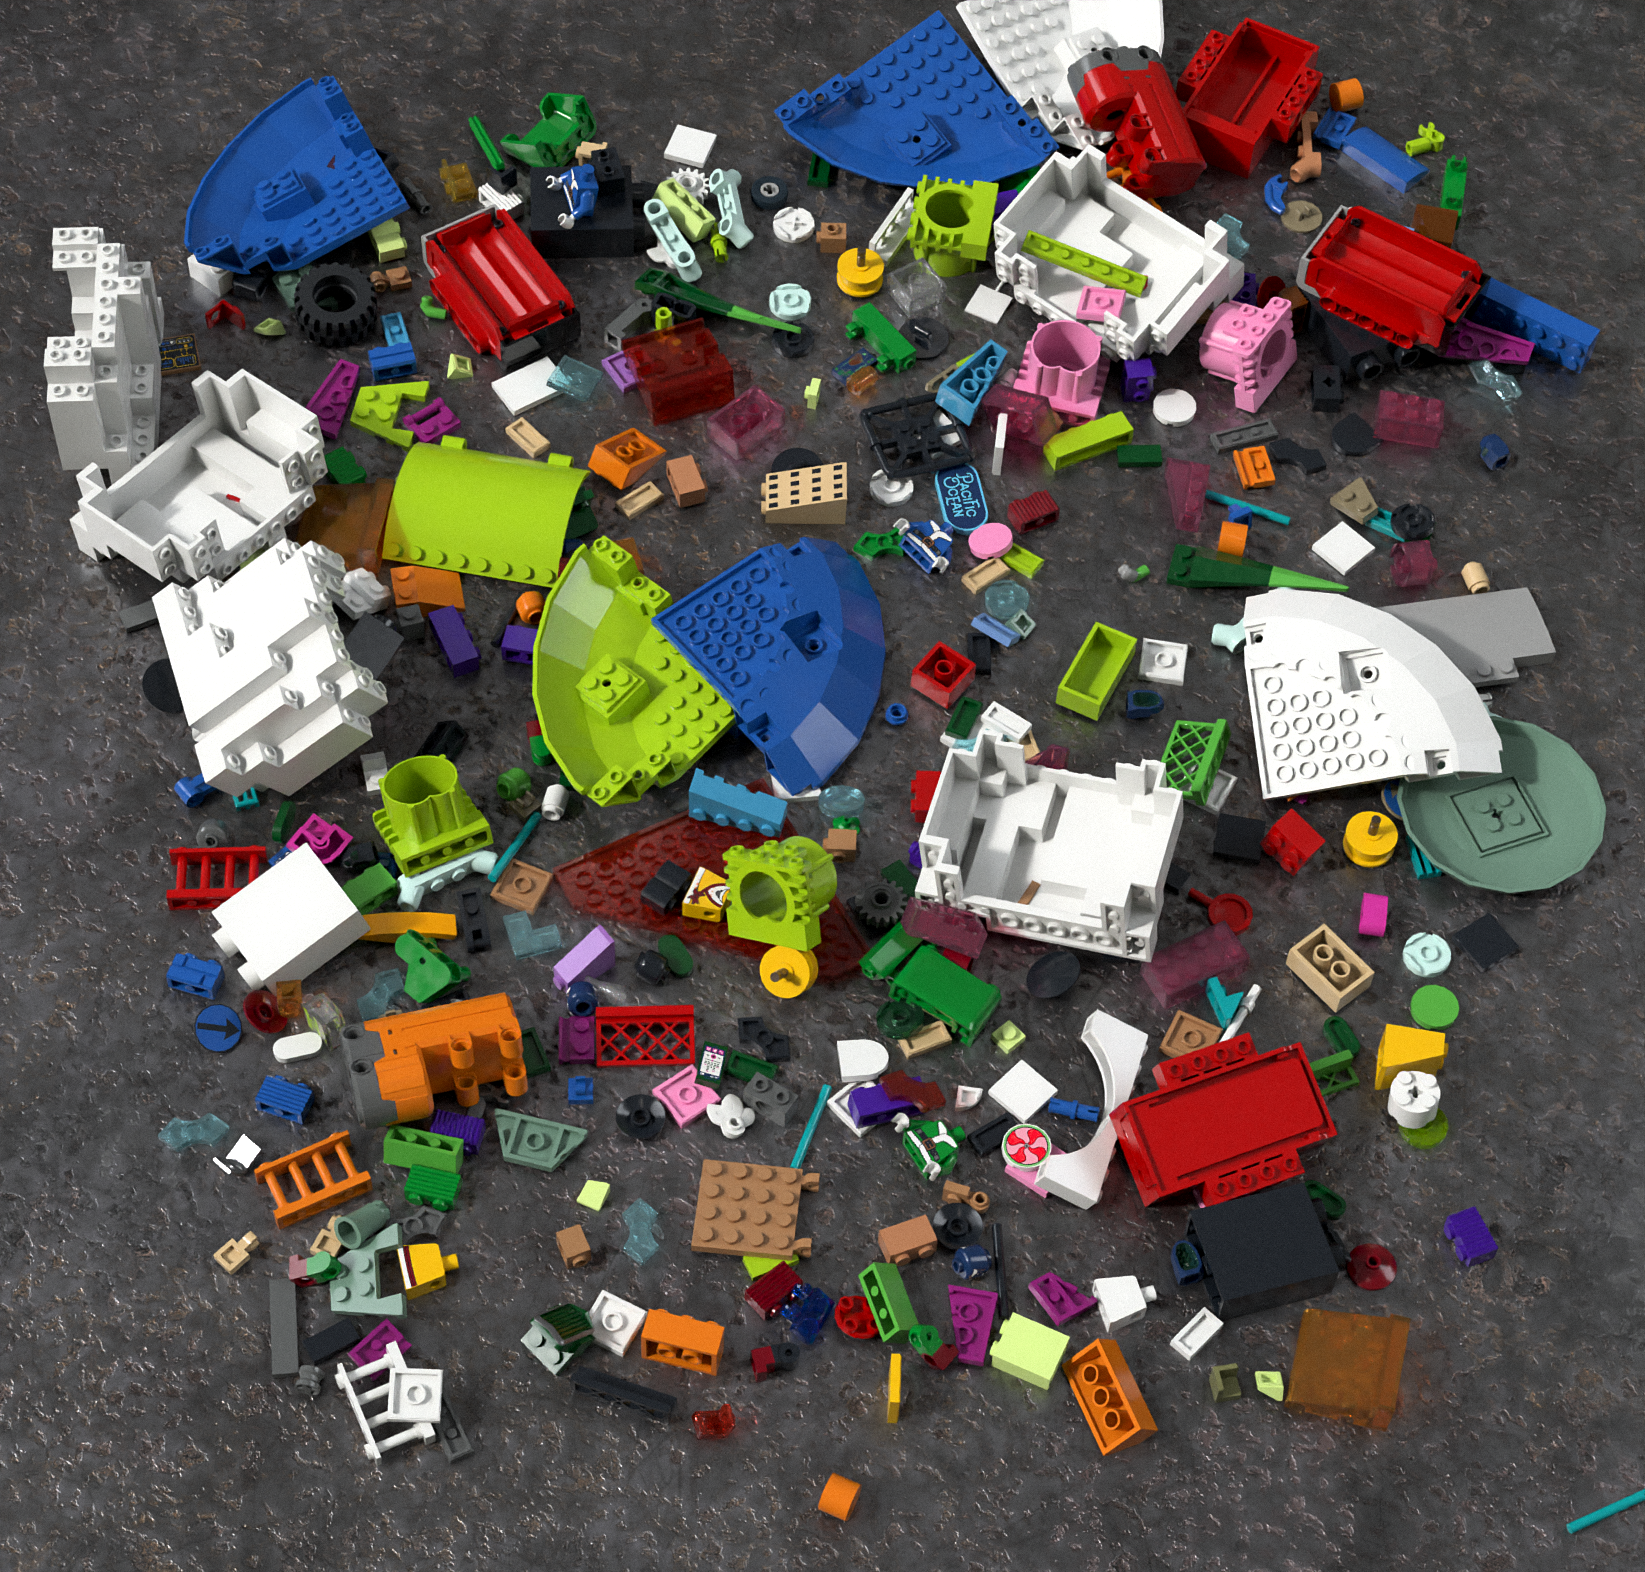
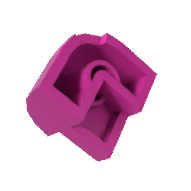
(322, 838)

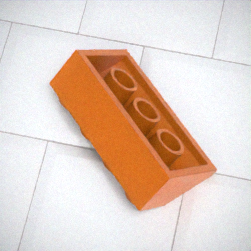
(1109, 1396)

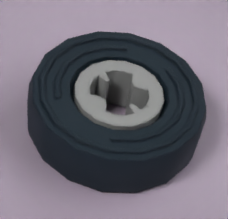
(769, 201)

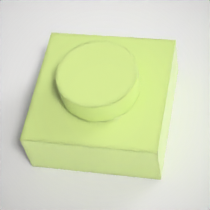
(812, 393)
(1008, 1037)

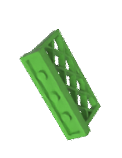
(1210, 760)

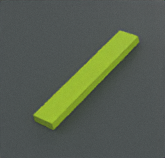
(1084, 263)

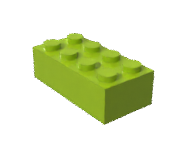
(1096, 671)

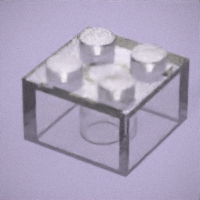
(916, 287)

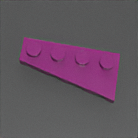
(1488, 344)
(333, 397)

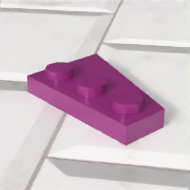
(972, 1322)

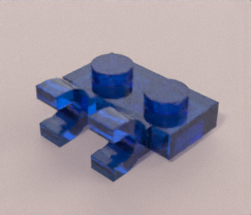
(811, 1316)

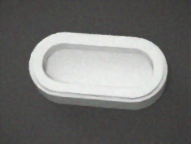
(297, 1047)

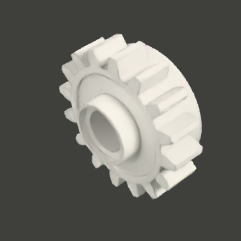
(694, 183)

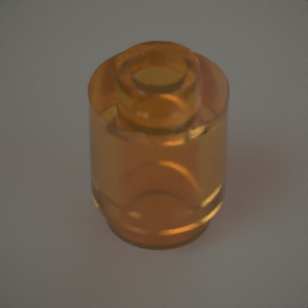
(861, 380)

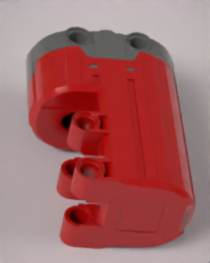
(1134, 97)

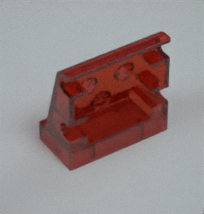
(679, 371)

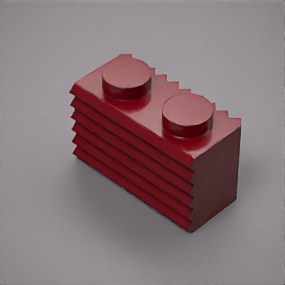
(1033, 512)
(773, 1291)

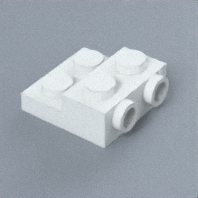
(362, 594)

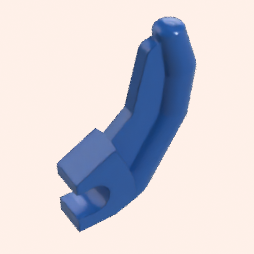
(1273, 191)

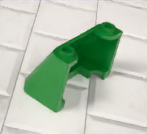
(556, 137)
(947, 992)

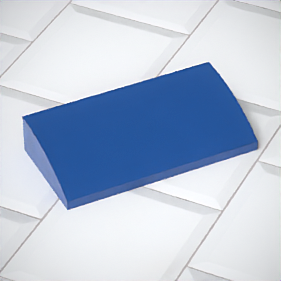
(1383, 159)

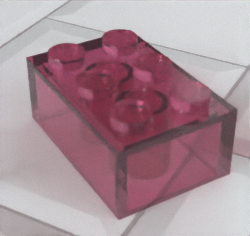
(1028, 417)
(1409, 419)
(745, 422)

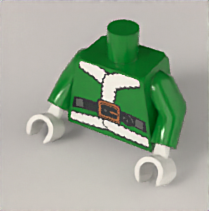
(930, 1145)

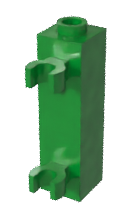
(1454, 186)
(883, 337)
(888, 953)

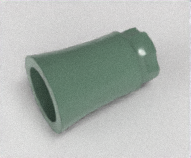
(360, 1224)

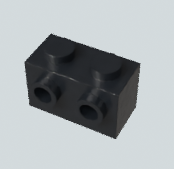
(608, 171)

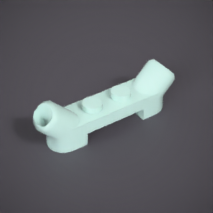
(732, 224)
(672, 240)
(1232, 636)
(418, 885)

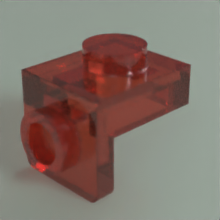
(714, 1423)

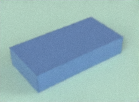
(995, 629)

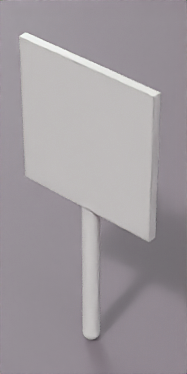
(989, 303)

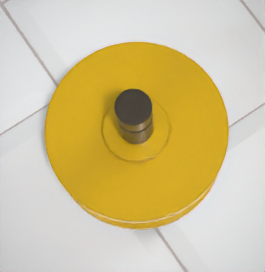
(860, 272)
(1370, 839)
(788, 971)

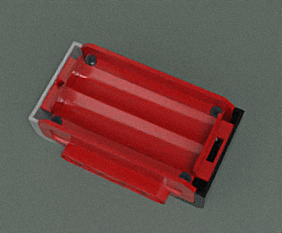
(1392, 280)
(499, 288)

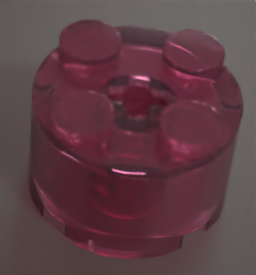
(1412, 563)

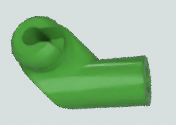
(430, 310)

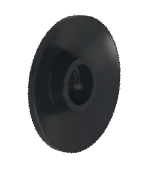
(640, 1107)
(957, 1216)

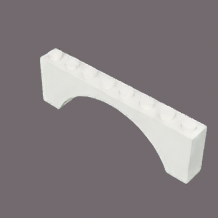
(1118, 1054)

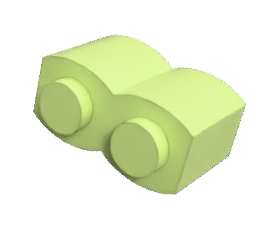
(387, 241)

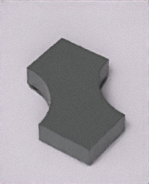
(423, 1224)

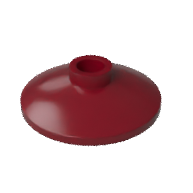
(263, 1012)
(1367, 1275)

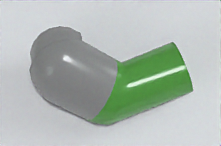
(1132, 575)

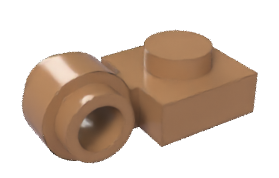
(395, 278)
(959, 1193)

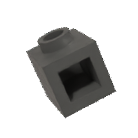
(410, 623)

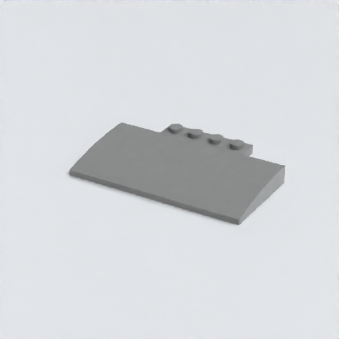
(1483, 632)

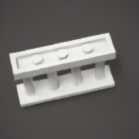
(392, 1359)

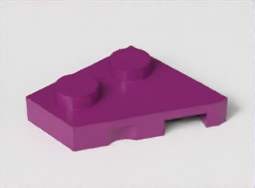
(1060, 1298)

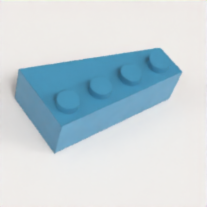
(971, 382)
(735, 806)

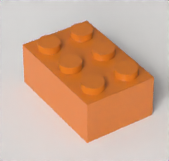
(682, 1341)

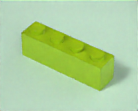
(1088, 440)

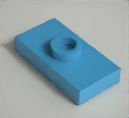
(394, 328)

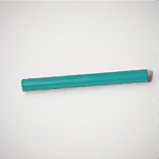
(1268, 514)
(514, 847)
(811, 1127)
(1606, 1511)

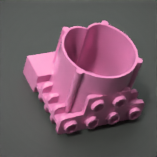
(1249, 348)
(1045, 367)

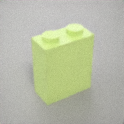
(1029, 1350)

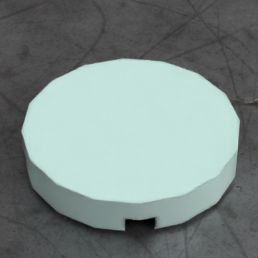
(790, 302)
(1427, 955)

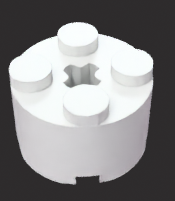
(1414, 1099)

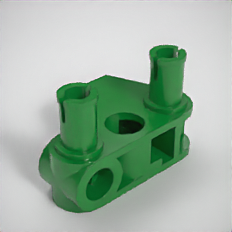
(428, 973)

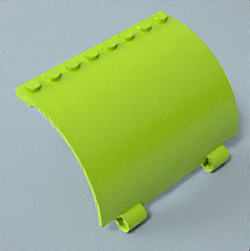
(482, 512)

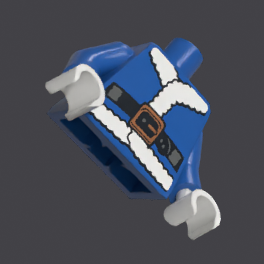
(580, 190)
(927, 543)

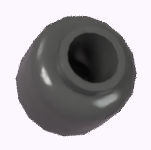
(212, 834)

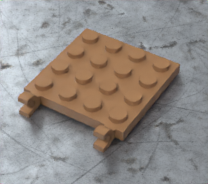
(751, 1210)

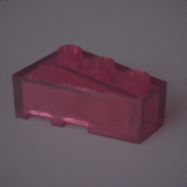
(1187, 491)
(944, 926)

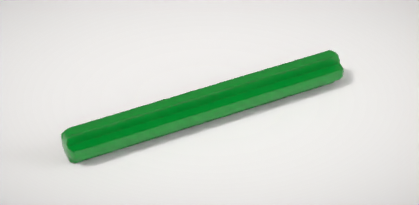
(486, 143)

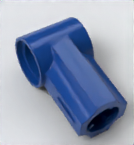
(193, 790)

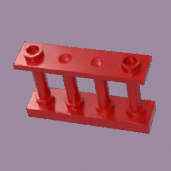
(204, 896)

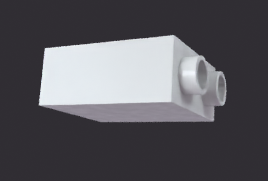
(288, 921)

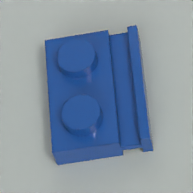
(1334, 128)

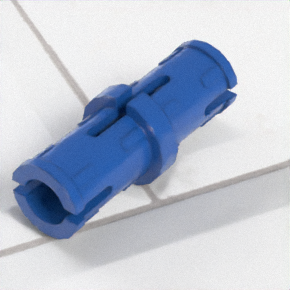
(1074, 1109)

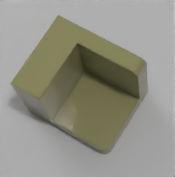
(1225, 1383)

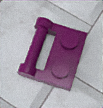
(435, 427)

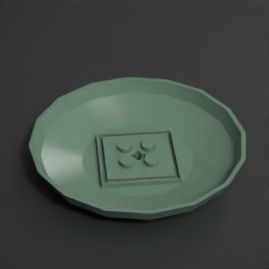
(1546, 809)

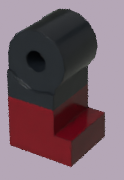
(774, 1358)

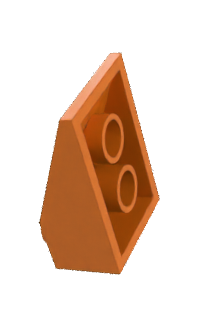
(625, 457)
(427, 587)

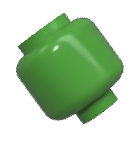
(513, 784)

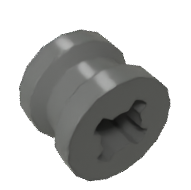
(309, 1380)

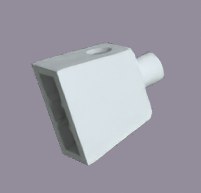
(1121, 1300)

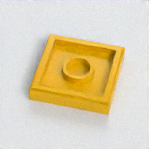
(894, 1388)

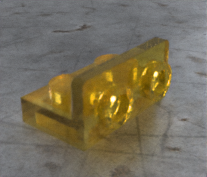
(458, 181)

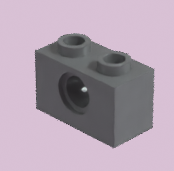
(770, 1099)

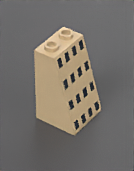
(806, 495)

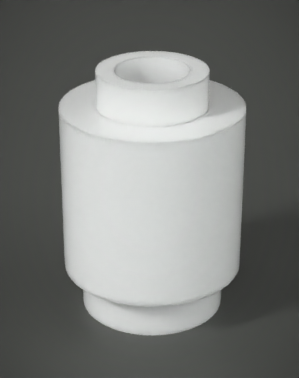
(555, 802)

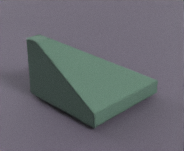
(1021, 623)

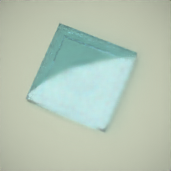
(574, 379)

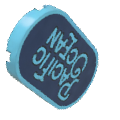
(961, 498)

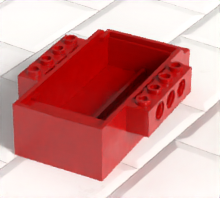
(1247, 92)

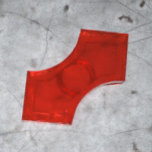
(903, 1088)

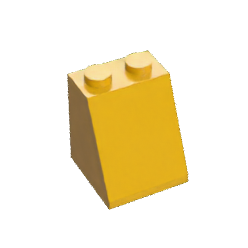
(1407, 1051)

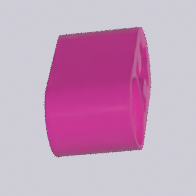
(1373, 914)

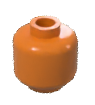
(530, 607)

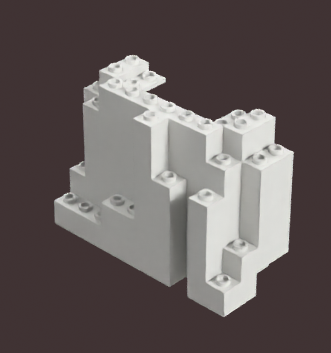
(1090, 212)
(109, 373)
(174, 506)
(268, 670)
(1083, 837)

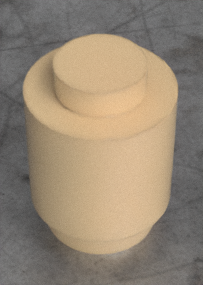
(1475, 578)

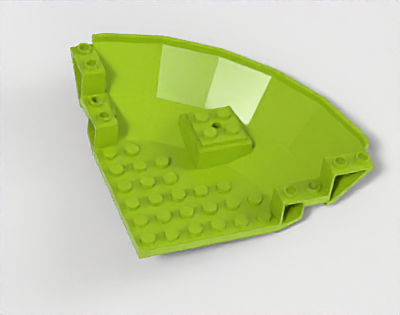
(654, 712)

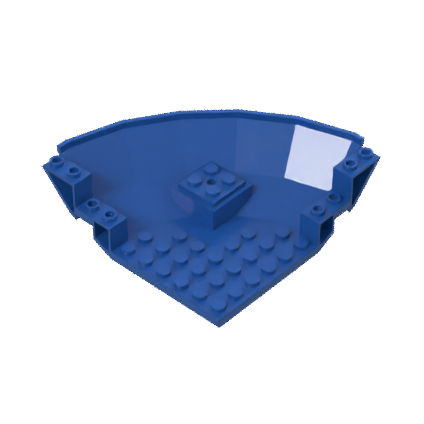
(923, 89)
(277, 197)
(753, 644)

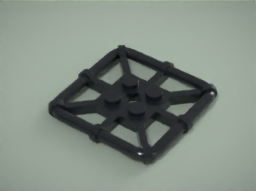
(911, 447)

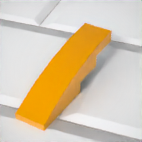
(389, 926)

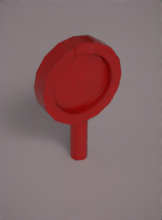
(1226, 907)

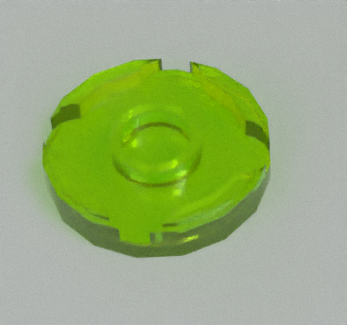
(1428, 1136)

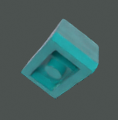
(1223, 1005)

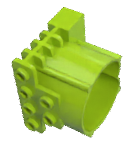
(952, 224)
(428, 815)
(779, 891)

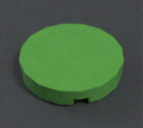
(1434, 1007)

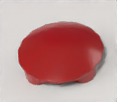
(855, 1317)

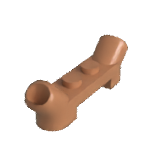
(1310, 161)

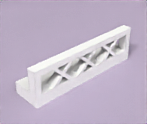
(894, 229)

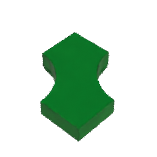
(874, 545)

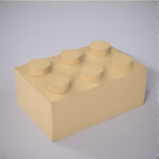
(1330, 968)

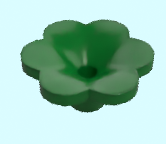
(849, 823)

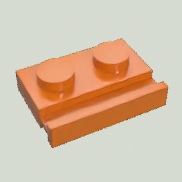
(1254, 467)

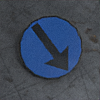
(217, 1028)

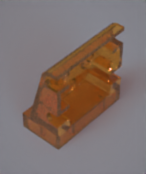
(350, 521)
(1348, 1366)

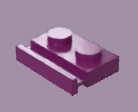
(576, 1039)
(374, 1346)

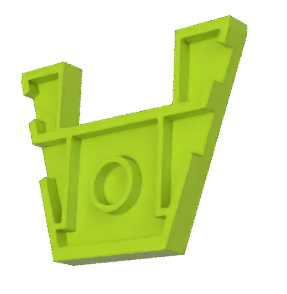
(379, 407)

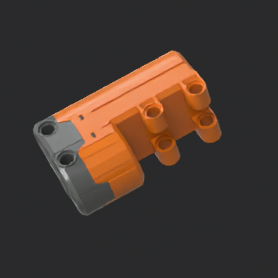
(424, 1052)

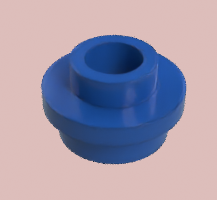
(896, 709)

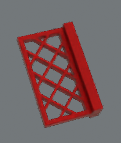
(641, 1016)

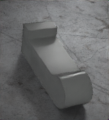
(628, 323)

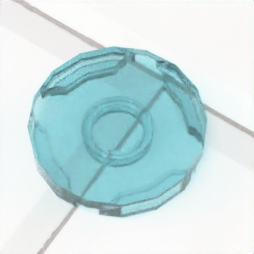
(1006, 599)
(841, 801)

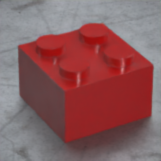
(943, 675)
(1292, 842)

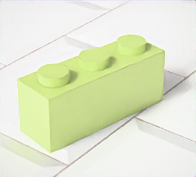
(685, 210)

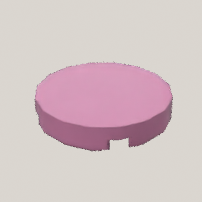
(990, 540)

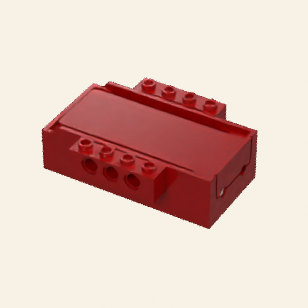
(1223, 1122)

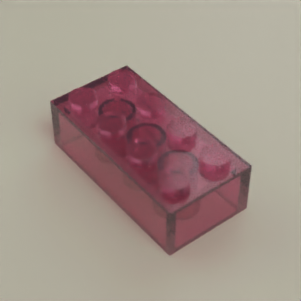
(1187, 965)

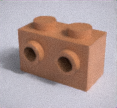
(686, 481)
(908, 1241)

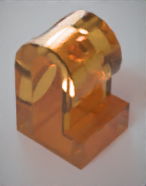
(289, 997)

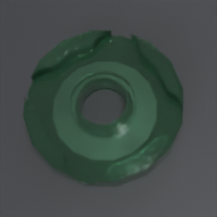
(899, 1029)

